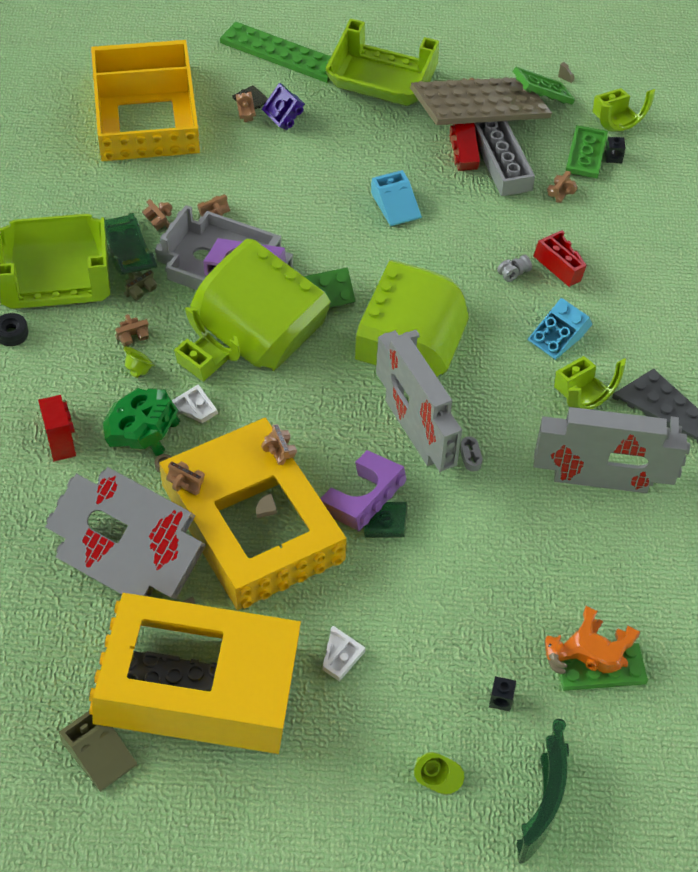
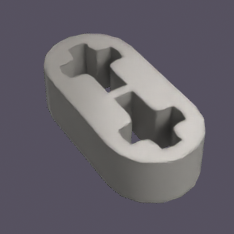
(468, 454)

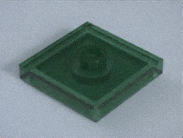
(388, 522)

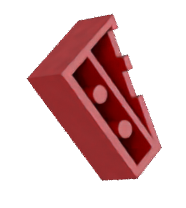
(464, 146)
(560, 258)
(58, 427)

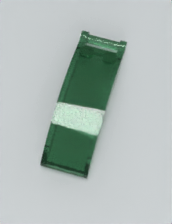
(128, 245)
(554, 783)

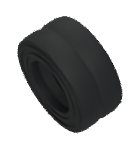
(15, 337)

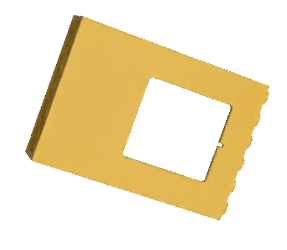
(138, 76)
(236, 471)
(248, 684)

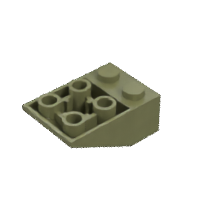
(97, 750)

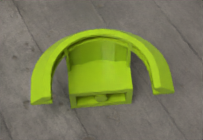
(614, 110)
(205, 354)
(581, 386)

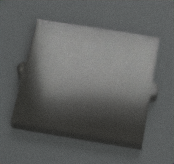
(259, 98)

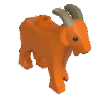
(590, 647)

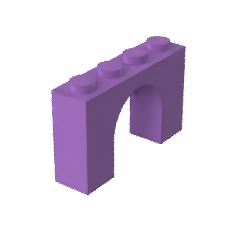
(224, 247)
(358, 510)

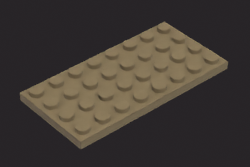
(479, 101)

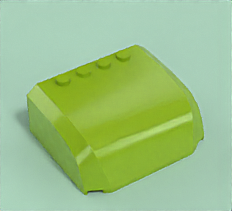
(377, 70)
(53, 261)
(414, 300)
(261, 304)

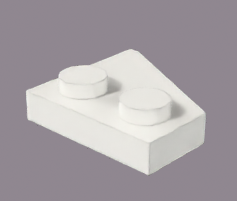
(195, 405)
(341, 654)

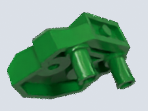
(141, 420)

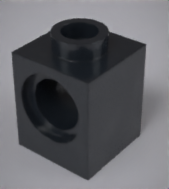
(615, 150)
(502, 693)

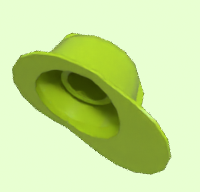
(137, 362)
(438, 773)

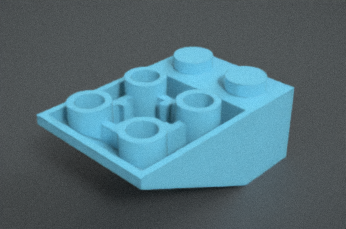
(395, 198)
(560, 329)

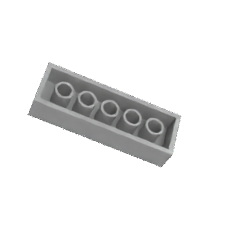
(504, 158)

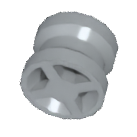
(522, 264)
(508, 270)

